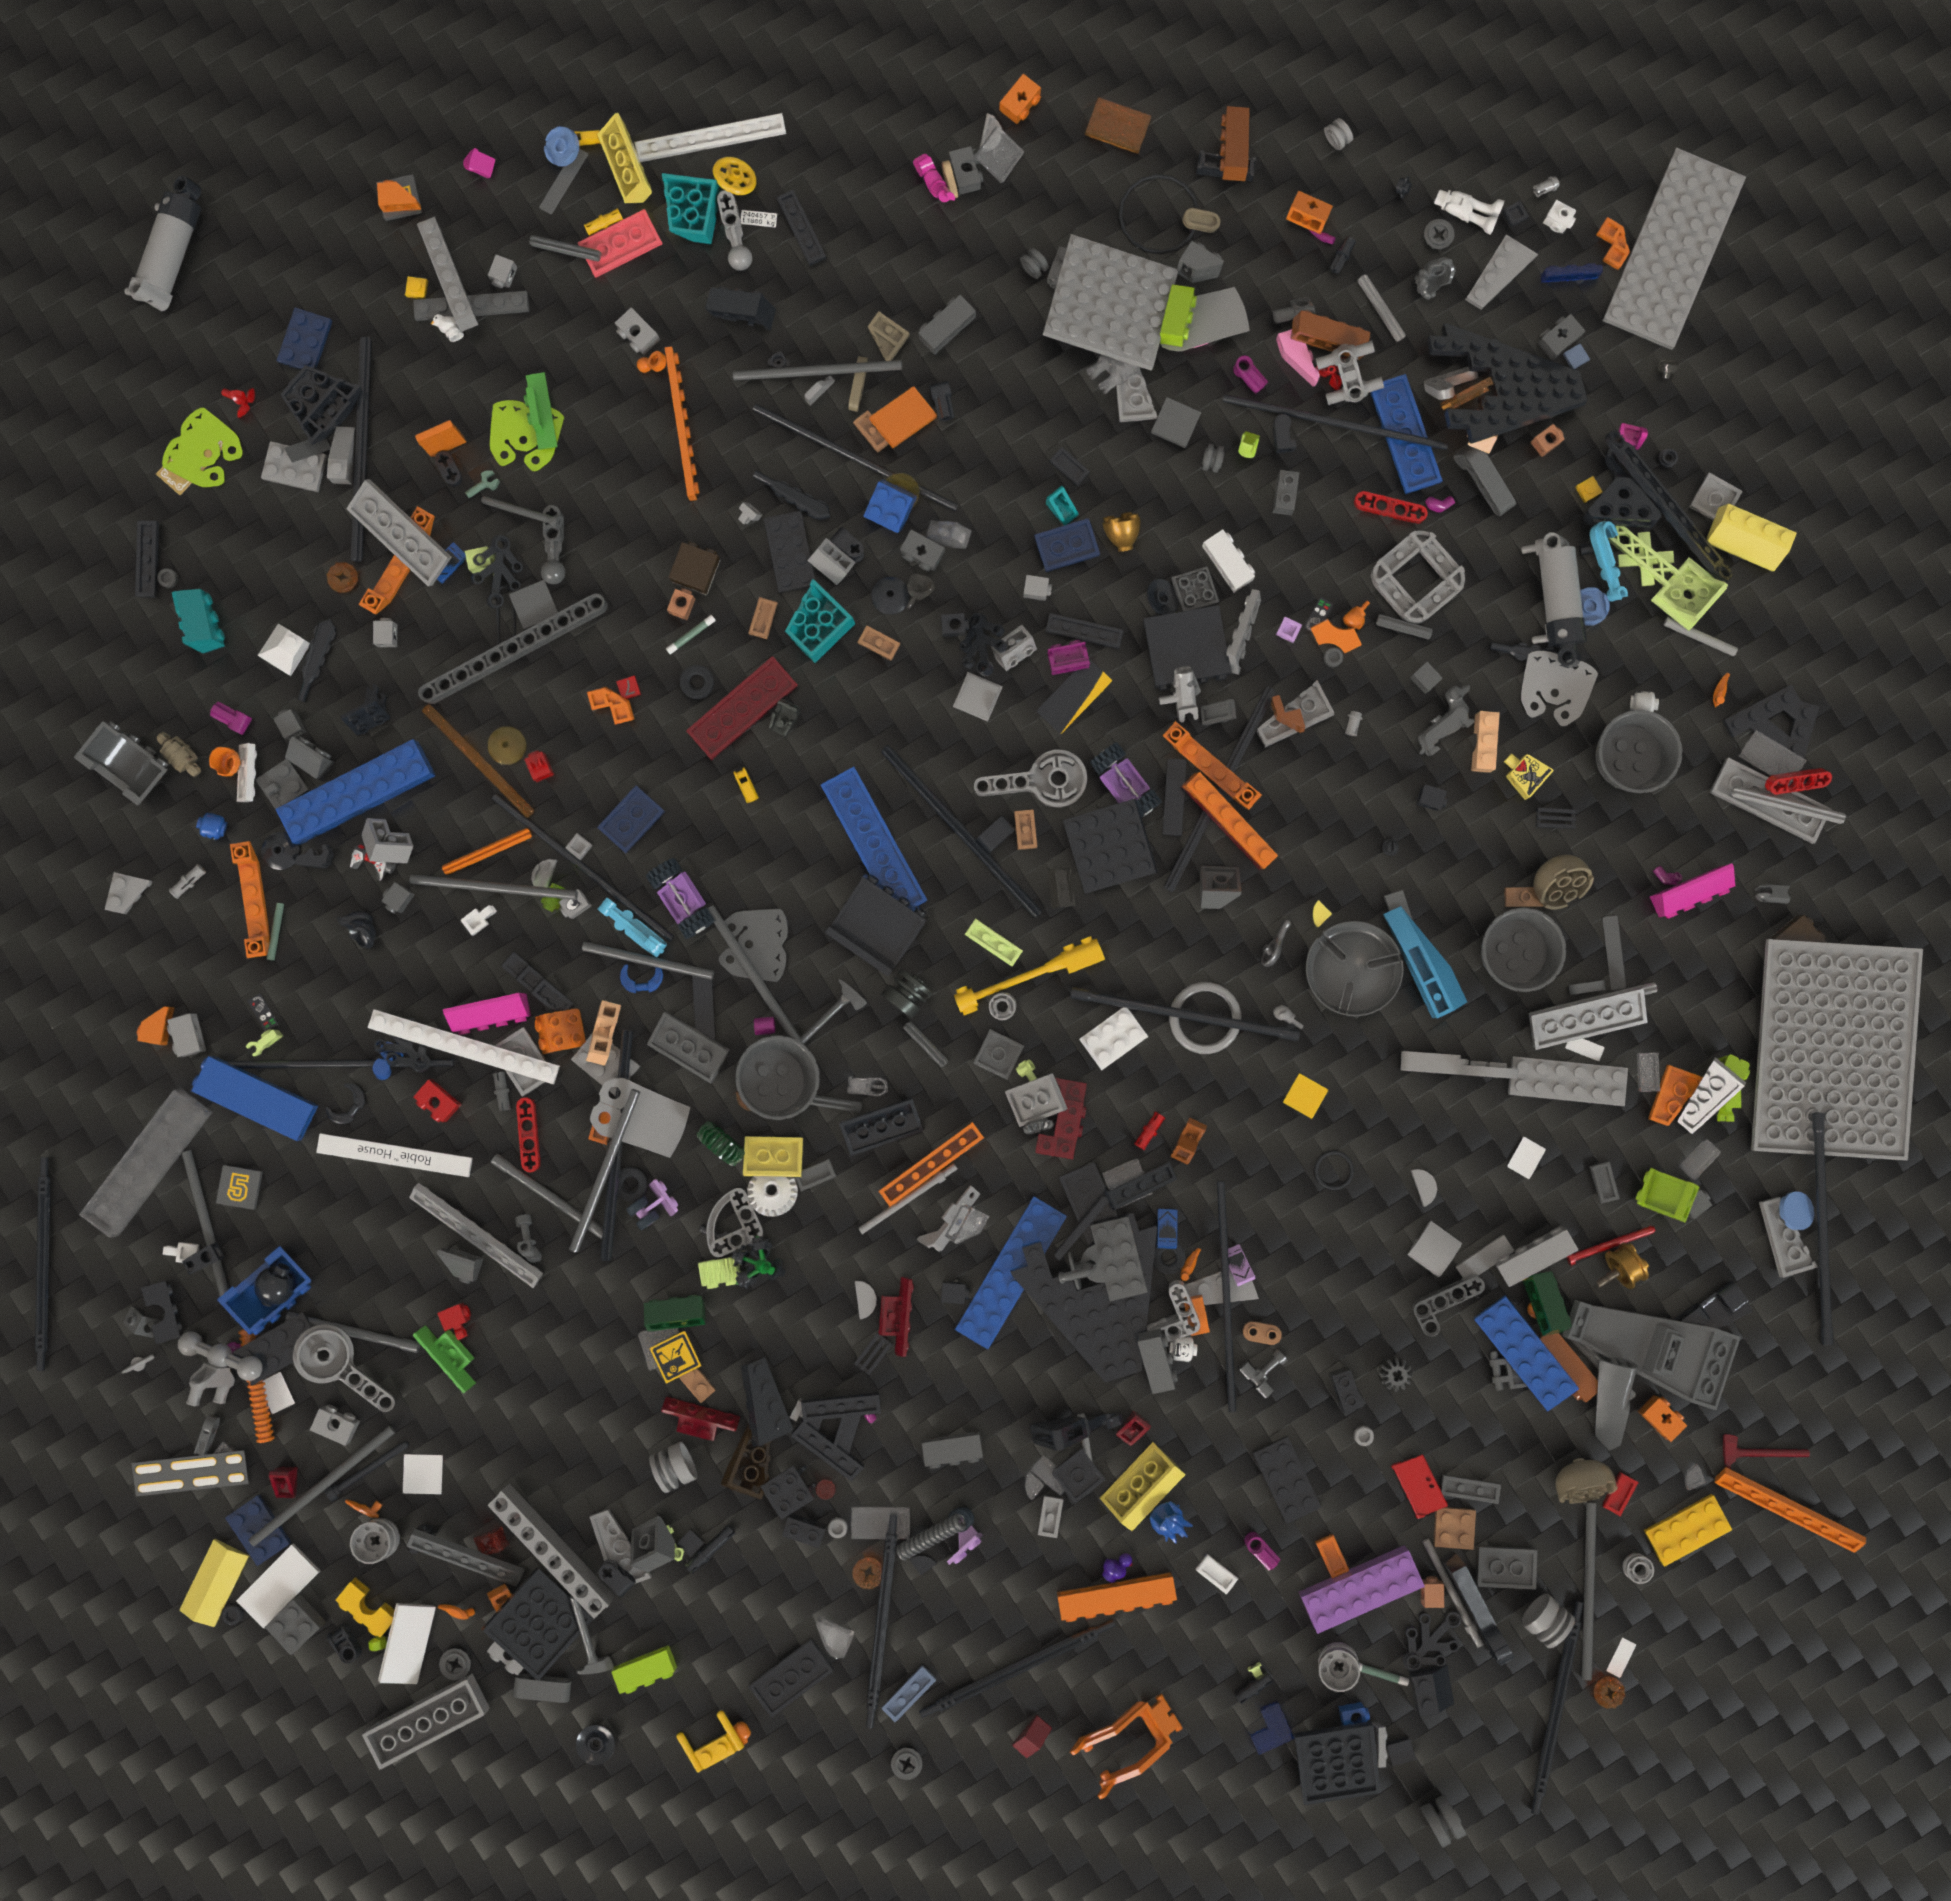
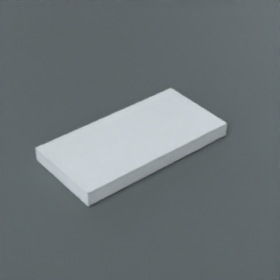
(278, 1585)
(406, 1643)

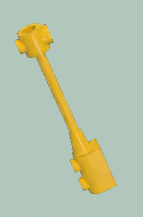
(1071, 958)

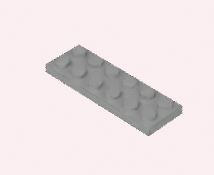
(398, 532)
(1736, 774)
(1588, 1017)
(1569, 1081)

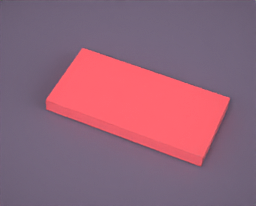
(622, 242)

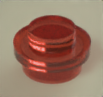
(825, 1489)

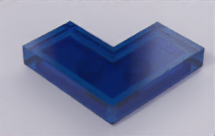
(1276, 1732)

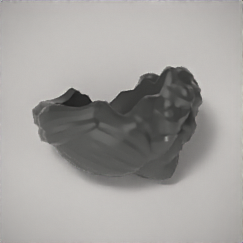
(1434, 275)

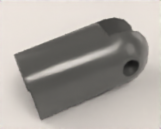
(1773, 893)

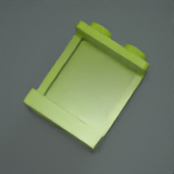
(1667, 1195)

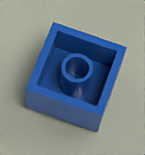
(890, 506)

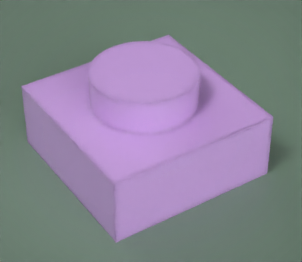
(1289, 629)

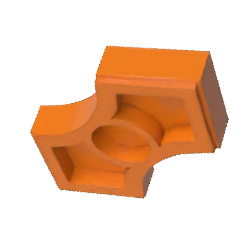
(1328, 633)

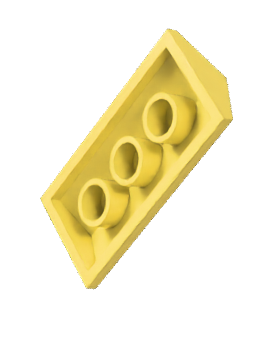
(214, 1583)

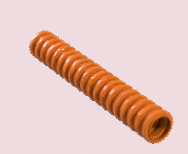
(258, 1401)

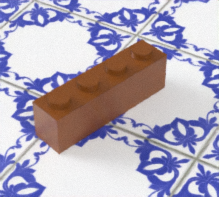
(1235, 143)
(1326, 333)
(1573, 1365)

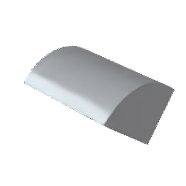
(831, 561)

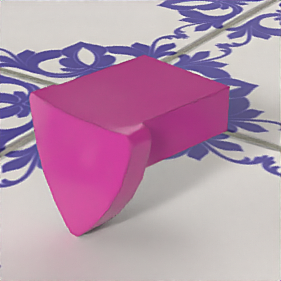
(479, 163)
(1633, 434)

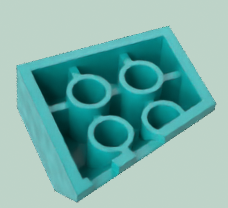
(691, 206)
(198, 620)
(818, 622)

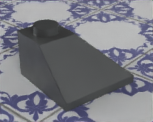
(1219, 886)
(461, 1264)

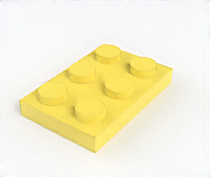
(773, 1156)

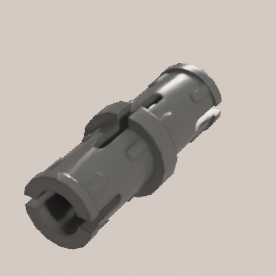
(501, 1091)

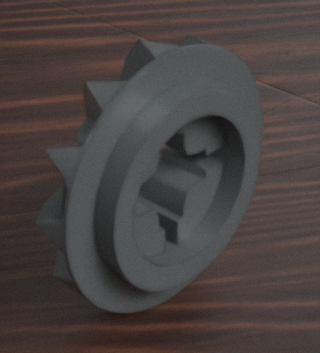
(1439, 225)
(1038, 1126)
(446, 1666)
(910, 1771)

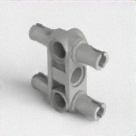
(1350, 372)

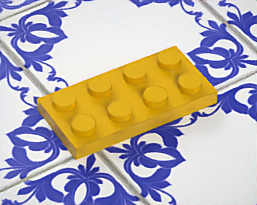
(1687, 1530)

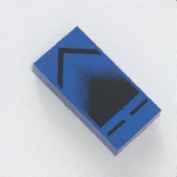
(457, 559)
(1167, 1228)

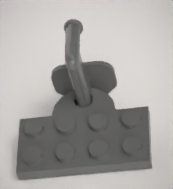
(1110, 1260)

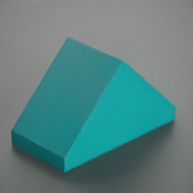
(1061, 506)

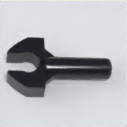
(702, 1228)

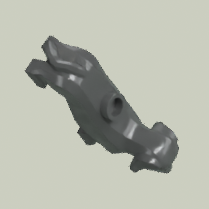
(1447, 724)

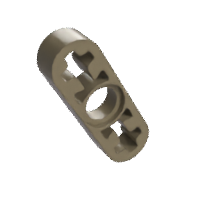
(857, 387)

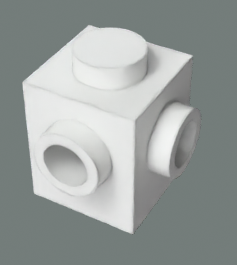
(1560, 217)

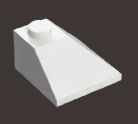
(284, 649)

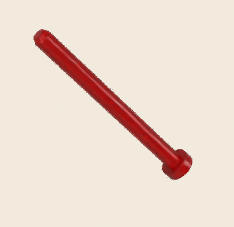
(1571, 1259)

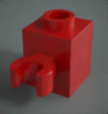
(538, 766)
(454, 1318)

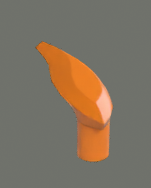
(1720, 690)
(1189, 1265)
(362, 1508)
(457, 1612)

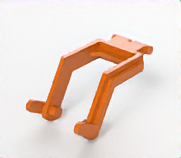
(1160, 1726)

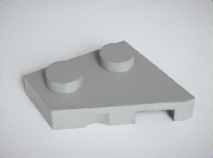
(124, 892)

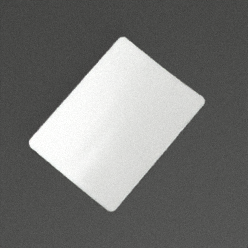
(1526, 1157)
(277, 1393)

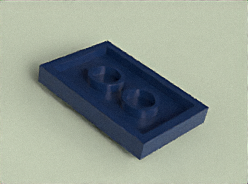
(304, 339)
(1067, 545)
(631, 819)
(248, 1521)

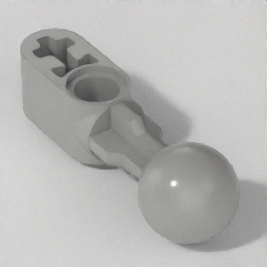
(739, 256)

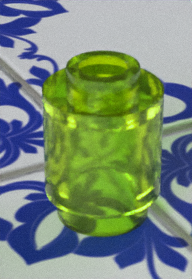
(552, 903)

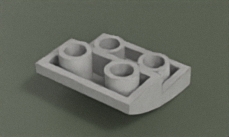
(1434, 1249)

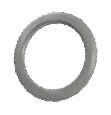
(1202, 1048)

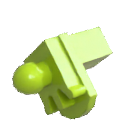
(1248, 444)

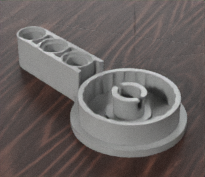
(338, 1364)

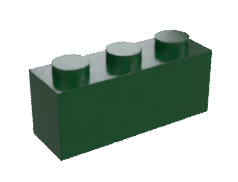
(1547, 1303)
(674, 1313)

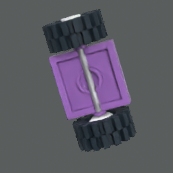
(1123, 779)
(680, 897)

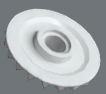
(772, 1204)

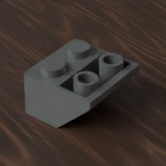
(1199, 264)
(307, 757)

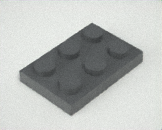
(1506, 1567)

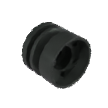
(906, 993)

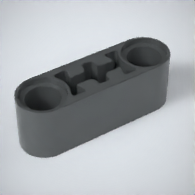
(546, 1689)

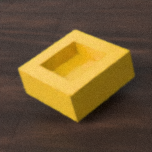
(416, 288)
(1588, 489)

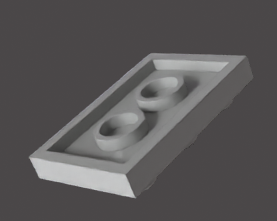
(300, 474)
(522, 1043)
(600, 1072)
(1036, 1099)

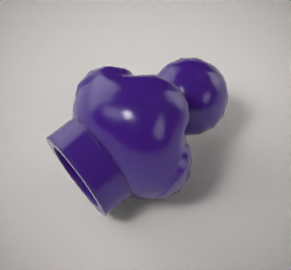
(1116, 1569)

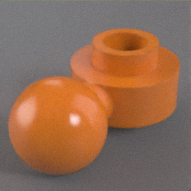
(656, 362)

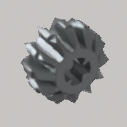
(1402, 1370)

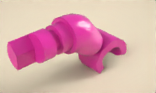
(934, 182)

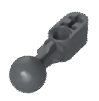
(553, 570)

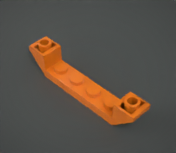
(395, 572)
(1211, 766)
(253, 899)

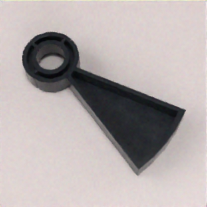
(1472, 1598)

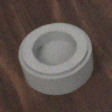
(1363, 1435)
(837, 1527)

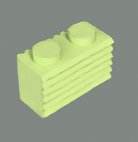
(718, 1271)

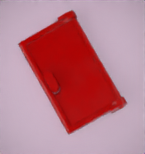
(1420, 1494)

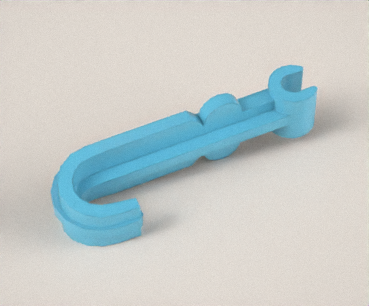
(1599, 538)
(633, 928)

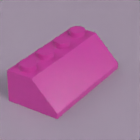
(1694, 890)
(488, 1012)

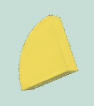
(1320, 913)

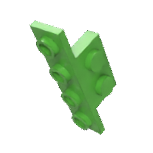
(540, 410)
(449, 1355)

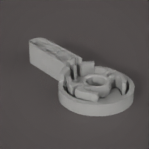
(1040, 782)
(1454, 1065)

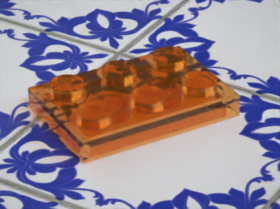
(1118, 125)
(1467, 395)

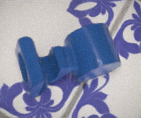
(381, 1068)

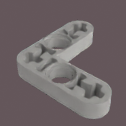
(1443, 385)
(1181, 1322)

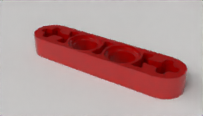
(1390, 507)
(1798, 784)
(531, 1134)

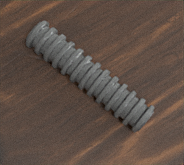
(930, 1537)

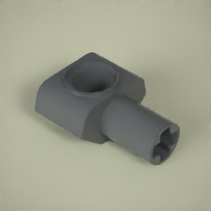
(1294, 308)

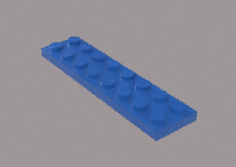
(871, 835)
(1000, 1289)

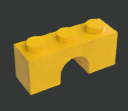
(353, 1600)

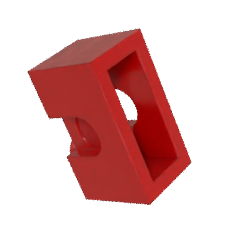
(447, 1106)

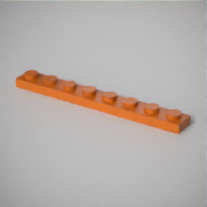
(681, 415)
(1790, 1510)

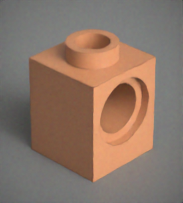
(1544, 447)
(681, 612)
(1433, 1593)

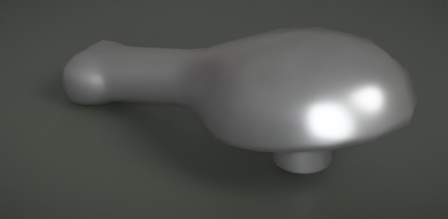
(1273, 949)

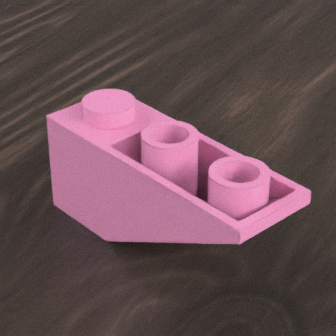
(1298, 357)

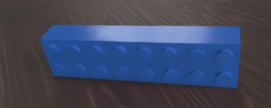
(355, 792)

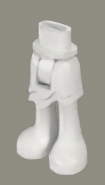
(1462, 205)

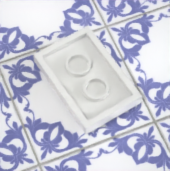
(1113, 1038)

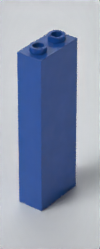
(254, 1097)

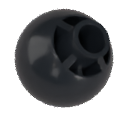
(274, 1285)

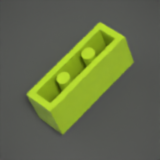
(1178, 315)
(644, 1670)

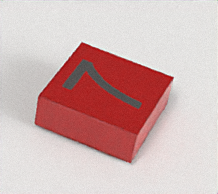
(628, 687)

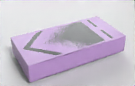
(1239, 1266)

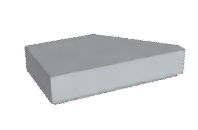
(818, 389)

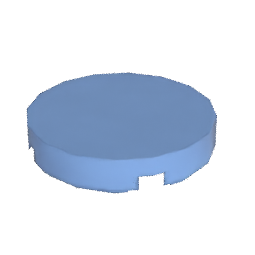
(561, 146)
(1594, 605)
(1796, 1210)

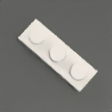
(246, 773)

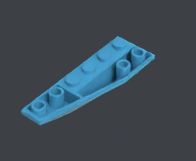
(1427, 966)

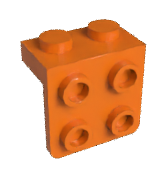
(560, 1031)

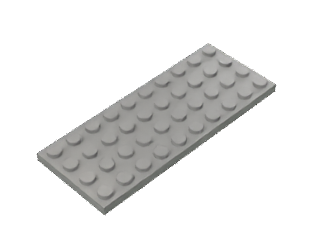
(1674, 248)

